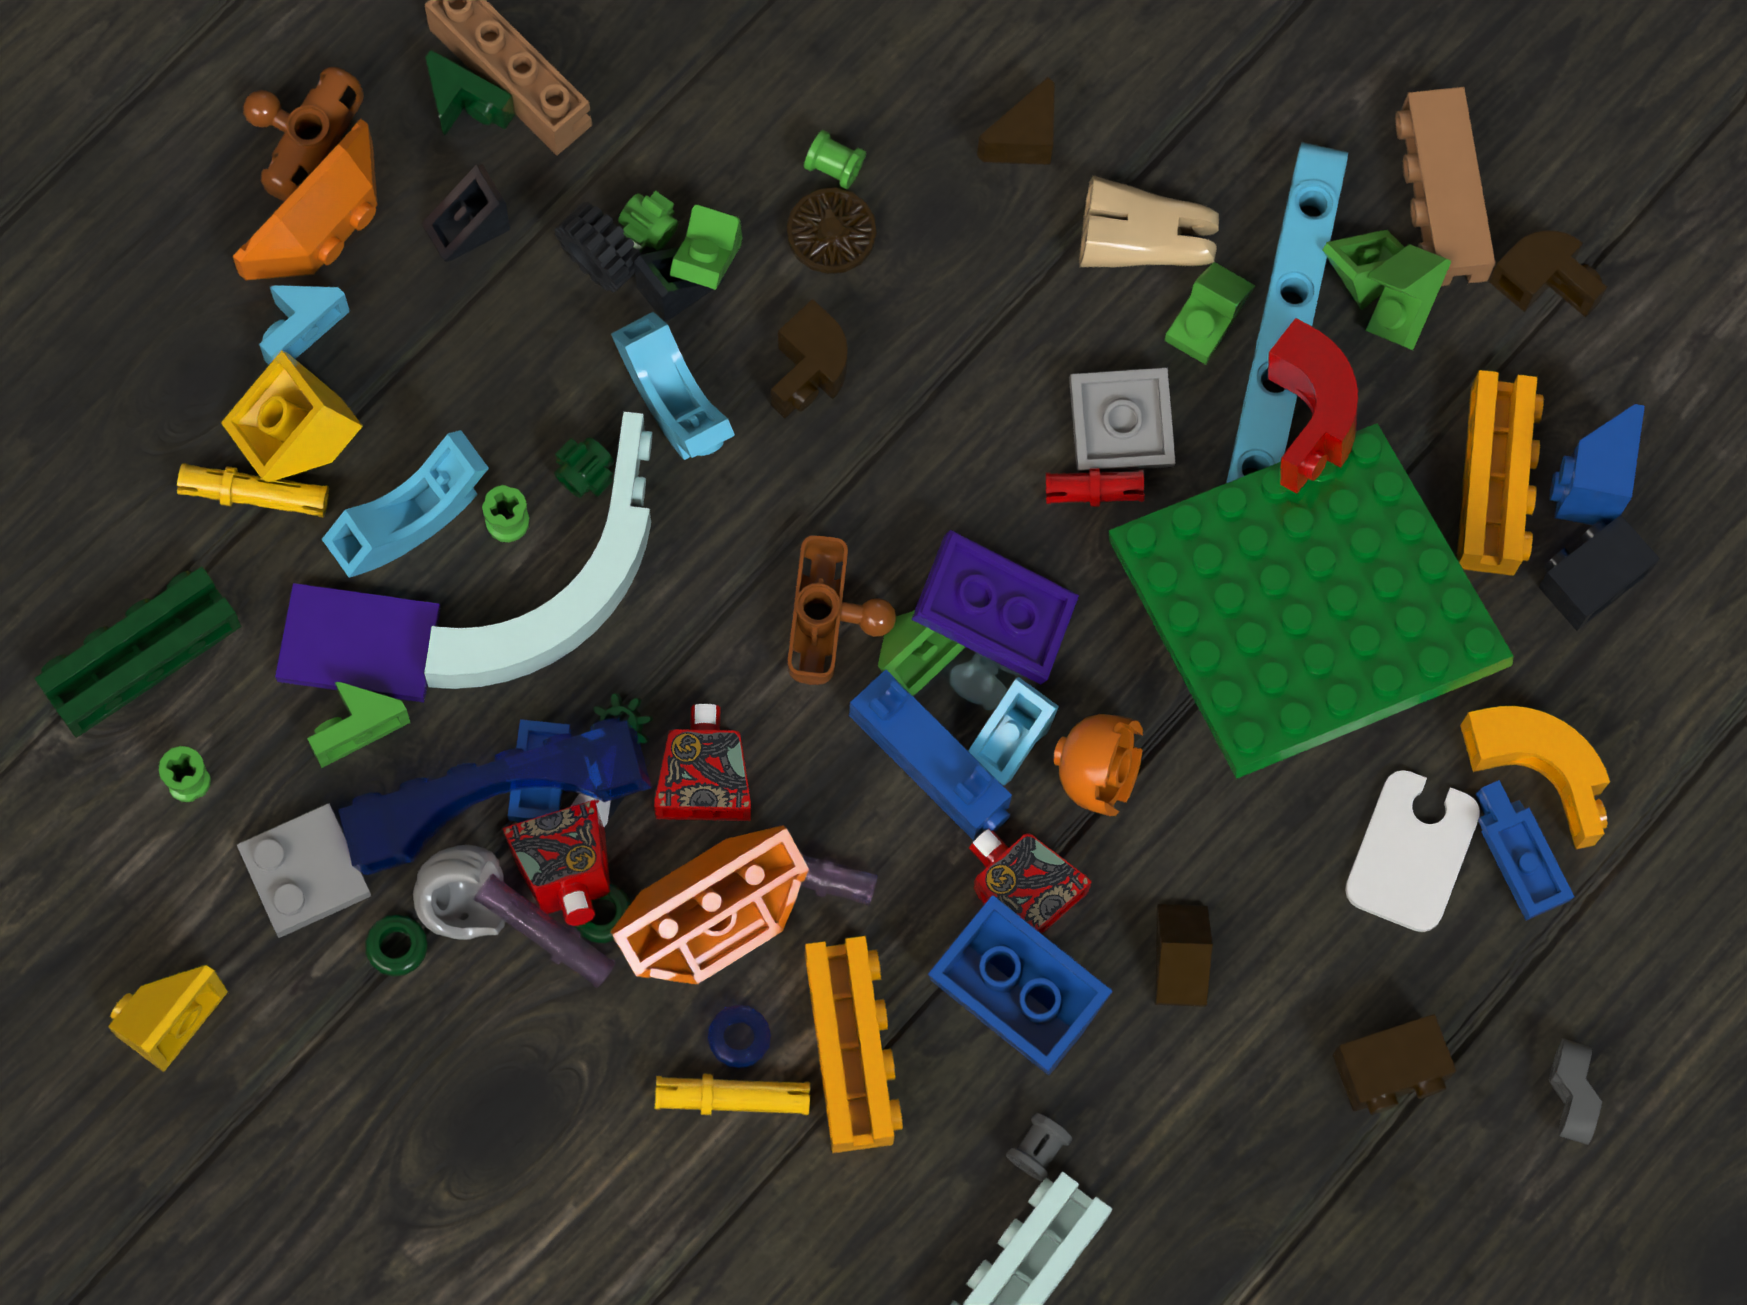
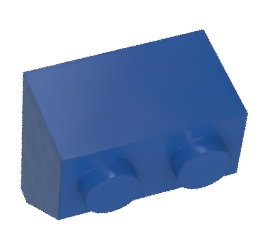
(1600, 472)

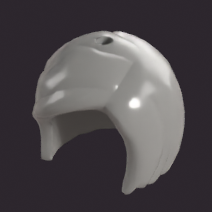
(447, 890)

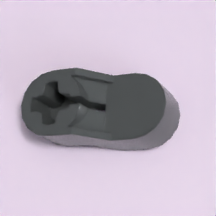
(1570, 1083)

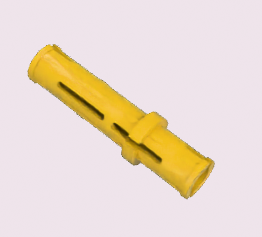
(236, 487)
(732, 1095)

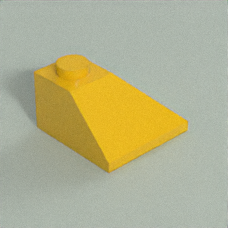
(290, 421)
(167, 1013)

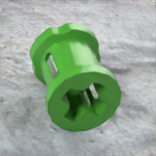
(834, 159)
(514, 502)
(178, 760)

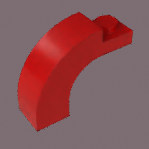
(1323, 378)

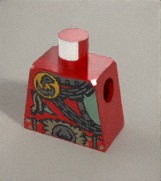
(703, 772)
(563, 860)
(1028, 878)

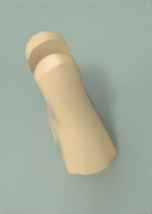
(1142, 228)

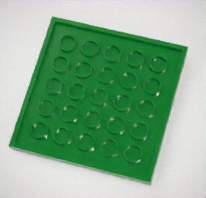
(1309, 603)

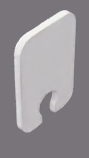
(1409, 865)

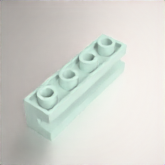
(1041, 1248)

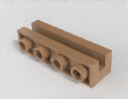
(510, 62)
(1446, 181)

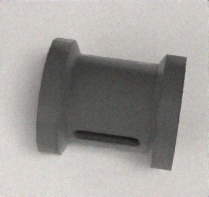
(1041, 1129)

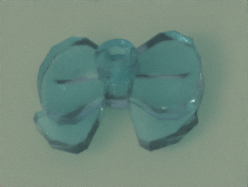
(978, 683)

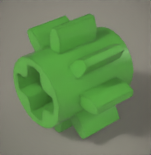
(648, 221)

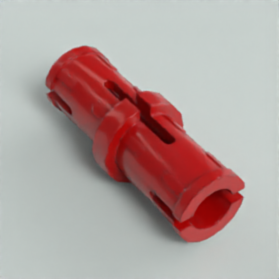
(1094, 487)

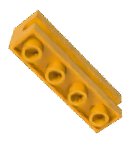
(1497, 474)
(850, 1045)

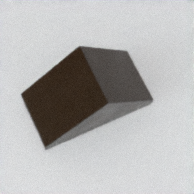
(1024, 132)
(1183, 955)

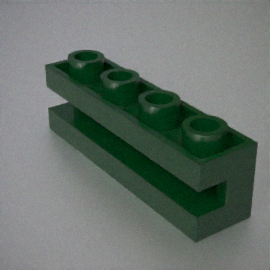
(137, 651)

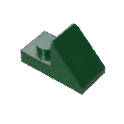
(460, 88)

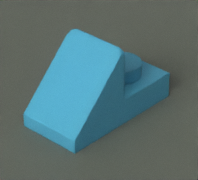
(310, 316)
(1013, 730)

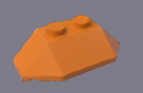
(317, 215)
(713, 908)

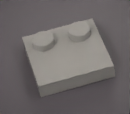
(1122, 420)
(303, 870)

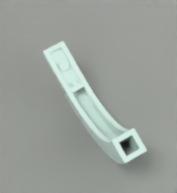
(559, 626)

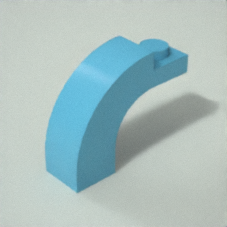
(669, 388)
(411, 513)

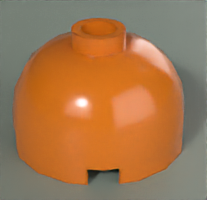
(1099, 762)

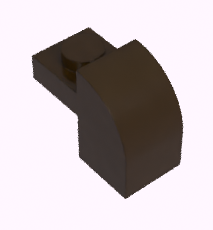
(1545, 262)
(820, 355)

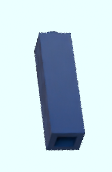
(931, 756)

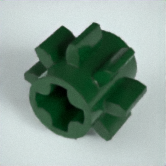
(584, 467)
(619, 709)

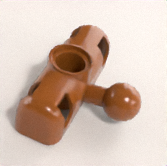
(319, 110)
(820, 637)

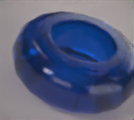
(734, 1015)

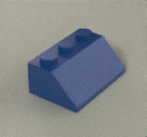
(1020, 985)

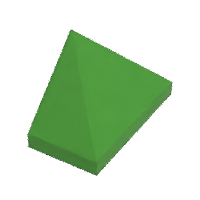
(1357, 257)
(915, 653)

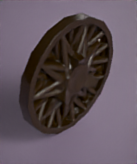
(831, 230)

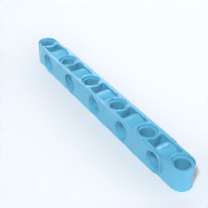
(1296, 269)

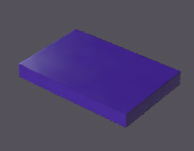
(995, 607)
(357, 641)

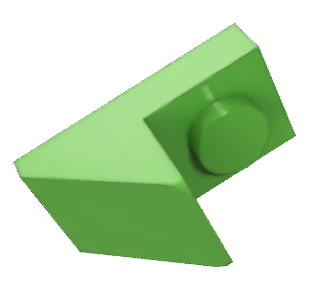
(708, 247)
(1410, 289)
(1209, 312)
(369, 720)

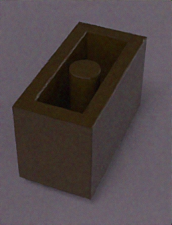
(1395, 1064)

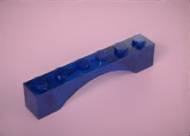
(397, 826)

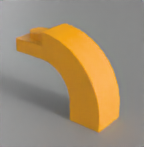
(1550, 747)

